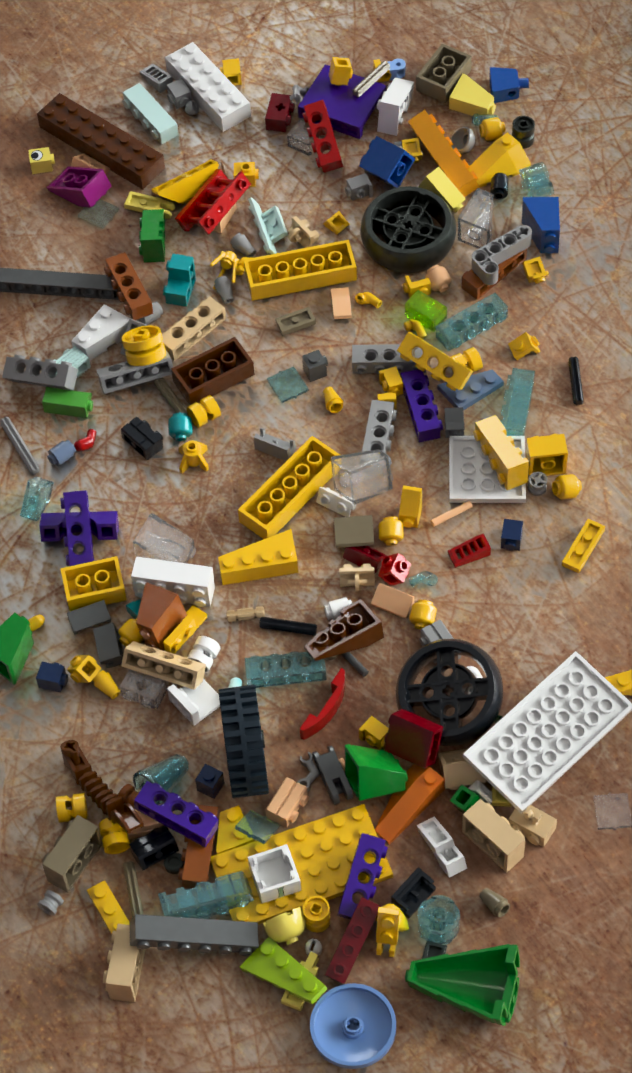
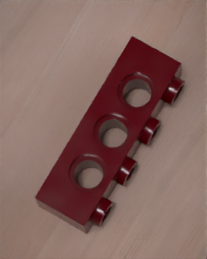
(352, 941)

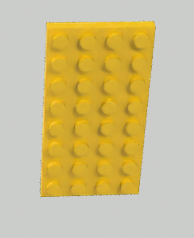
(321, 855)

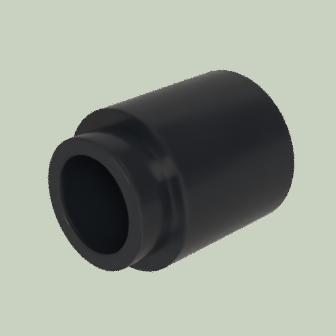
(499, 185)

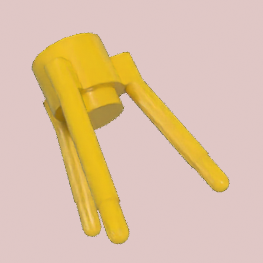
(228, 260)

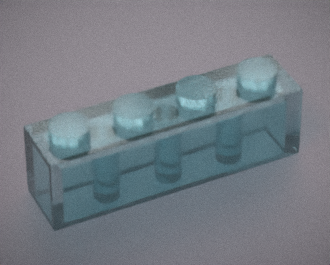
(518, 401)

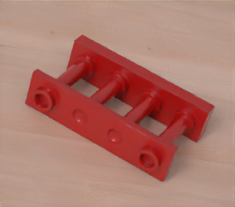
(206, 195)

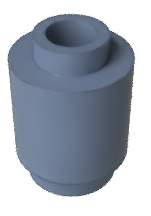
(61, 452)

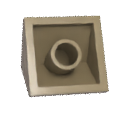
(353, 531)

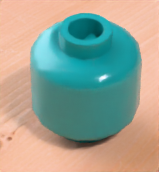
(180, 426)

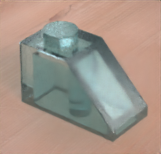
(36, 498)

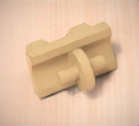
(300, 232)
(357, 576)

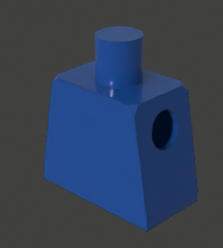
(506, 84)

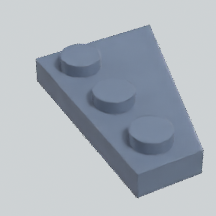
(475, 389)

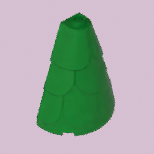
(472, 981)

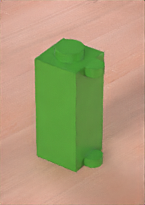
(67, 402)

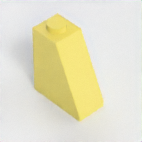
(471, 98)
(442, 186)

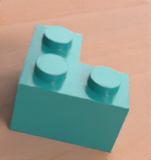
(180, 280)

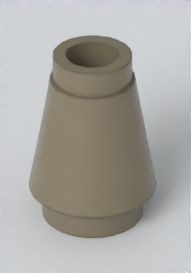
(496, 903)

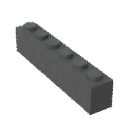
(193, 934)

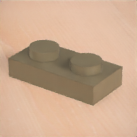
(295, 321)

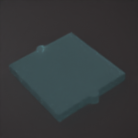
(99, 214)
(287, 384)
(257, 826)

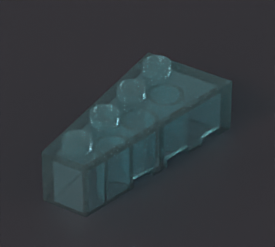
(208, 898)

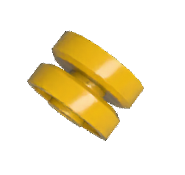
(143, 345)

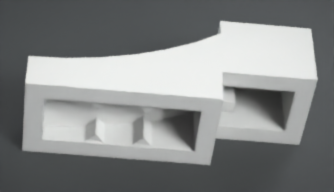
(442, 846)

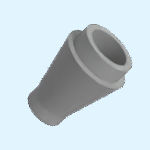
(242, 244)
(224, 288)

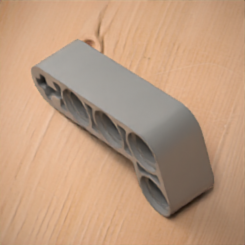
(486, 259)

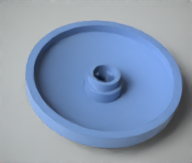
(353, 1026)

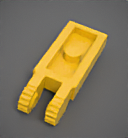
(387, 929)

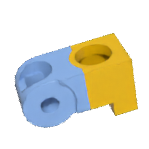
(396, 70)

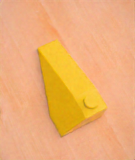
(501, 156)

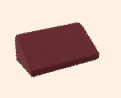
(364, 555)

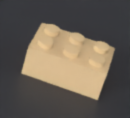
(493, 835)
(124, 966)

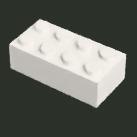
(190, 581)

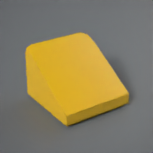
(336, 223)

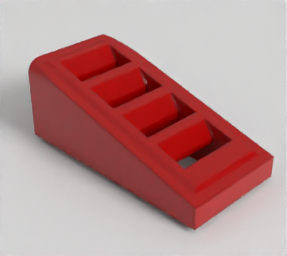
(472, 556)

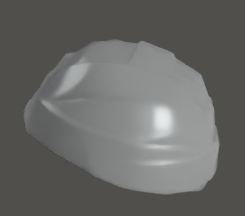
(463, 140)

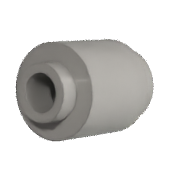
(157, 312)

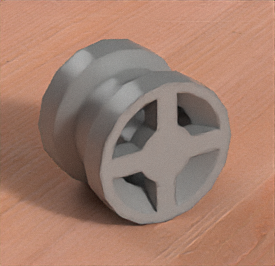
(535, 479)
(50, 902)

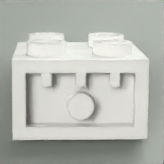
(194, 703)

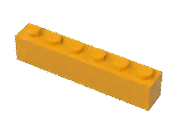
(443, 153)

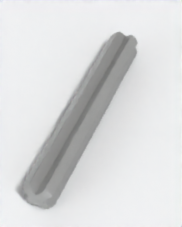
(19, 445)

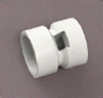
(204, 651)

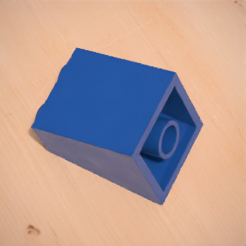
(387, 162)
(543, 218)

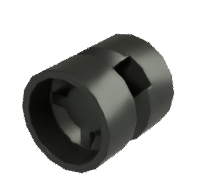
(523, 130)

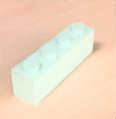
(150, 113)

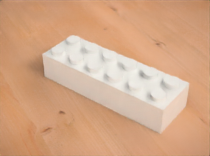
(208, 86)

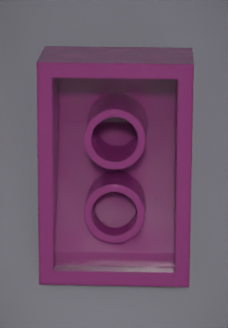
(81, 185)

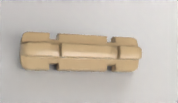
(245, 613)

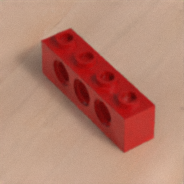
(332, 159)

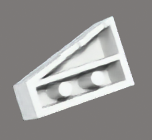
(393, 104)
(101, 332)

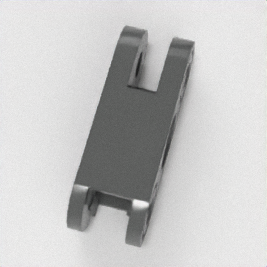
(332, 775)

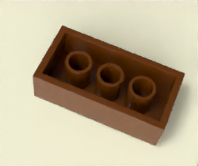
(213, 371)

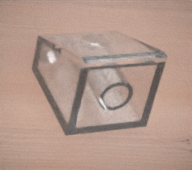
(477, 220)
(362, 475)
(163, 542)

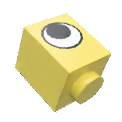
(41, 160)

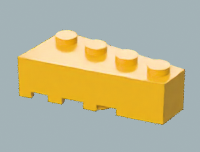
(501, 451)
(260, 560)

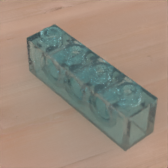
(471, 321)
(277, 675)

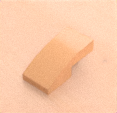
(341, 303)

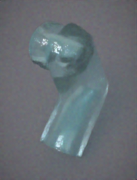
(477, 118)
(423, 577)

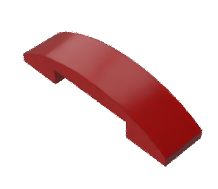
(315, 724)

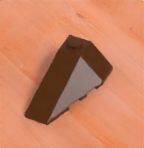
(350, 631)

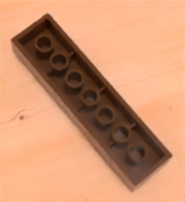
(101, 141)

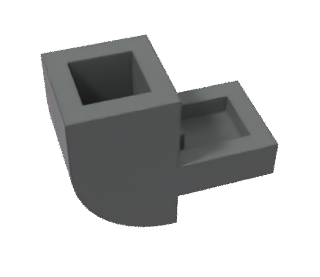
(454, 422)

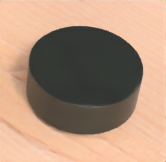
(173, 863)

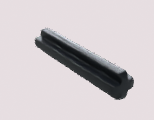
(575, 377)
(288, 625)

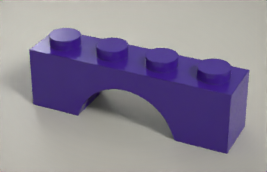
(103, 525)

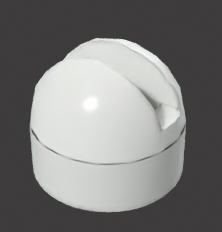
(317, 948)

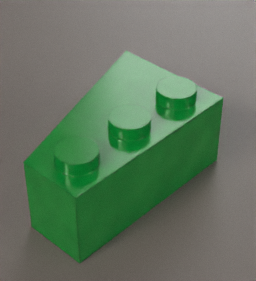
(152, 235)

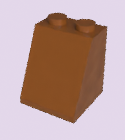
(159, 615)

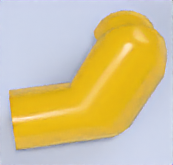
(36, 622)

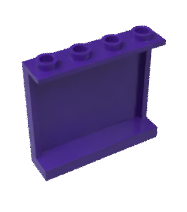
(344, 109)

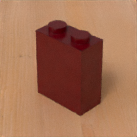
(413, 738)

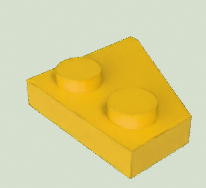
(228, 836)

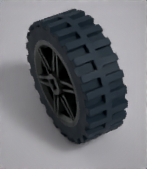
(243, 741)

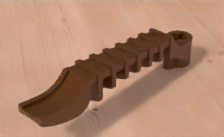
(98, 791)

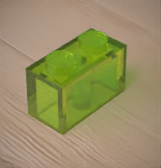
(426, 310)

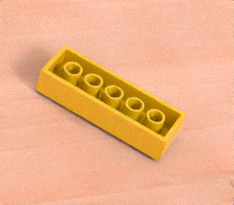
(300, 270)
(288, 489)

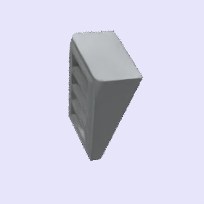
(160, 85)

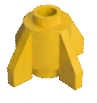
(193, 455)

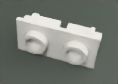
(334, 502)

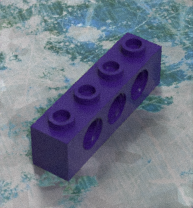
(421, 405)
(80, 500)
(181, 823)
(365, 845)

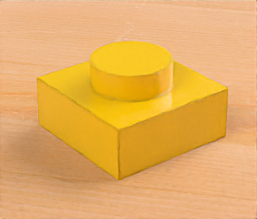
(389, 397)

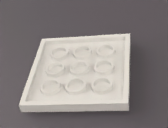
(473, 477)

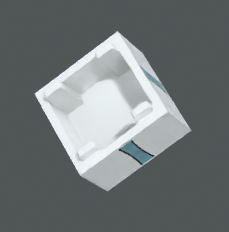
(274, 873)

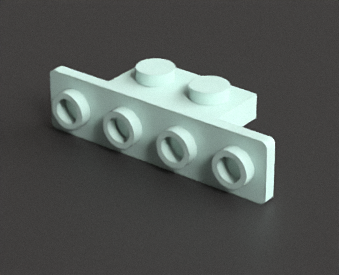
(270, 225)

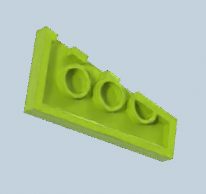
(279, 968)

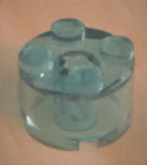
(536, 180)
(438, 908)

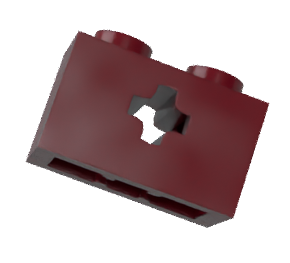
(279, 112)

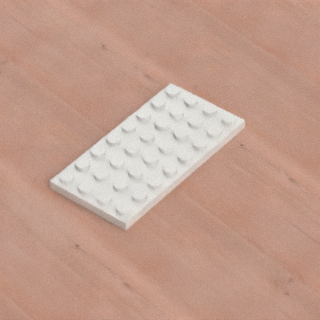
(548, 732)

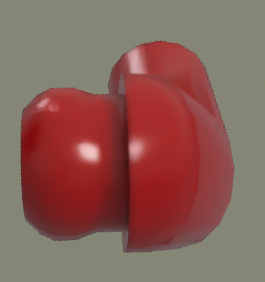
(87, 442)

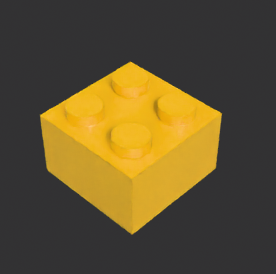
(547, 454)

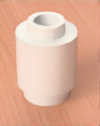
(334, 607)

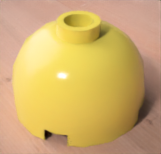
(286, 926)

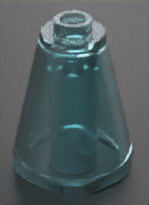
(165, 773)

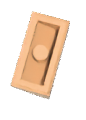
(87, 162)
(392, 600)

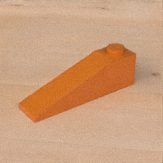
(405, 806)

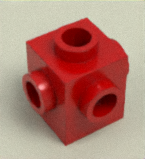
(394, 569)

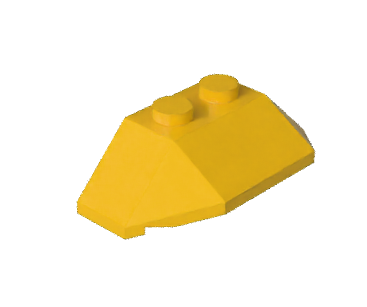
(187, 184)

